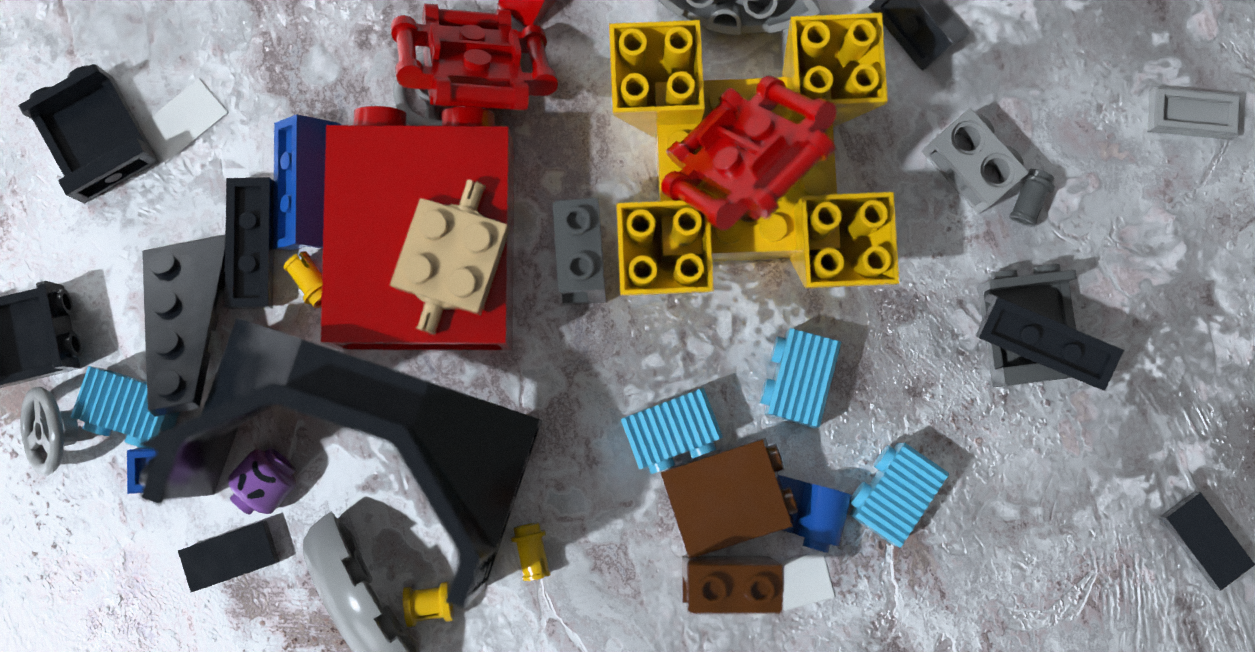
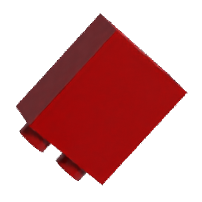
(370, 198)

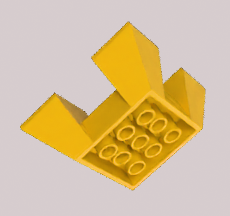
(823, 233)

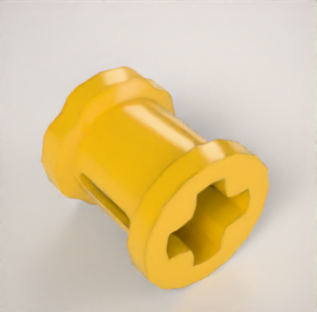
(426, 604)

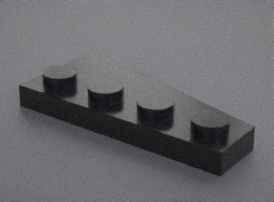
(180, 314)

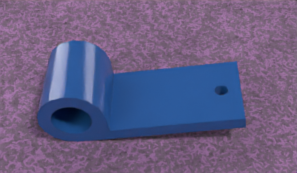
(820, 513)

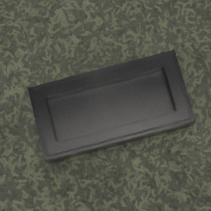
(1207, 541)
(228, 556)

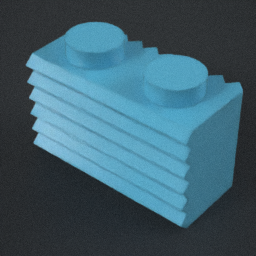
(800, 378)
(118, 404)
(671, 430)
(897, 493)

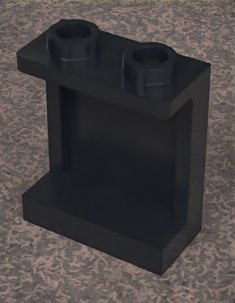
(89, 132)
(37, 334)

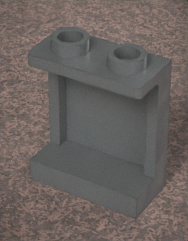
(579, 251)
(1043, 293)

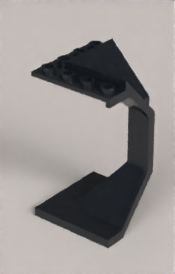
(455, 446)

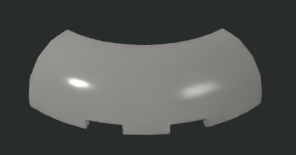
(743, 15)
(346, 592)

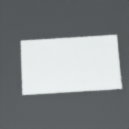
(182, 120)
(805, 581)

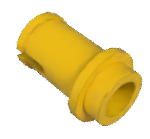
(306, 277)
(531, 551)

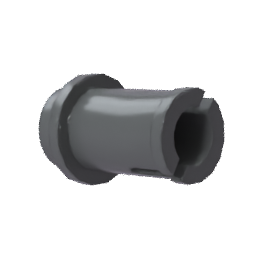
(1032, 197)

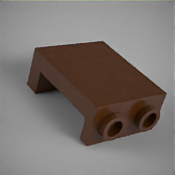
(730, 497)
(732, 585)

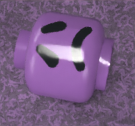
(262, 481)

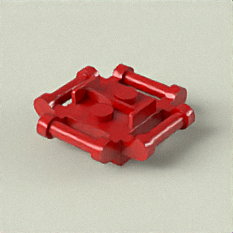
(472, 58)
(749, 153)

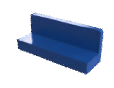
(299, 182)

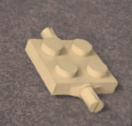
(450, 256)

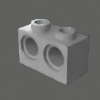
(966, 168)

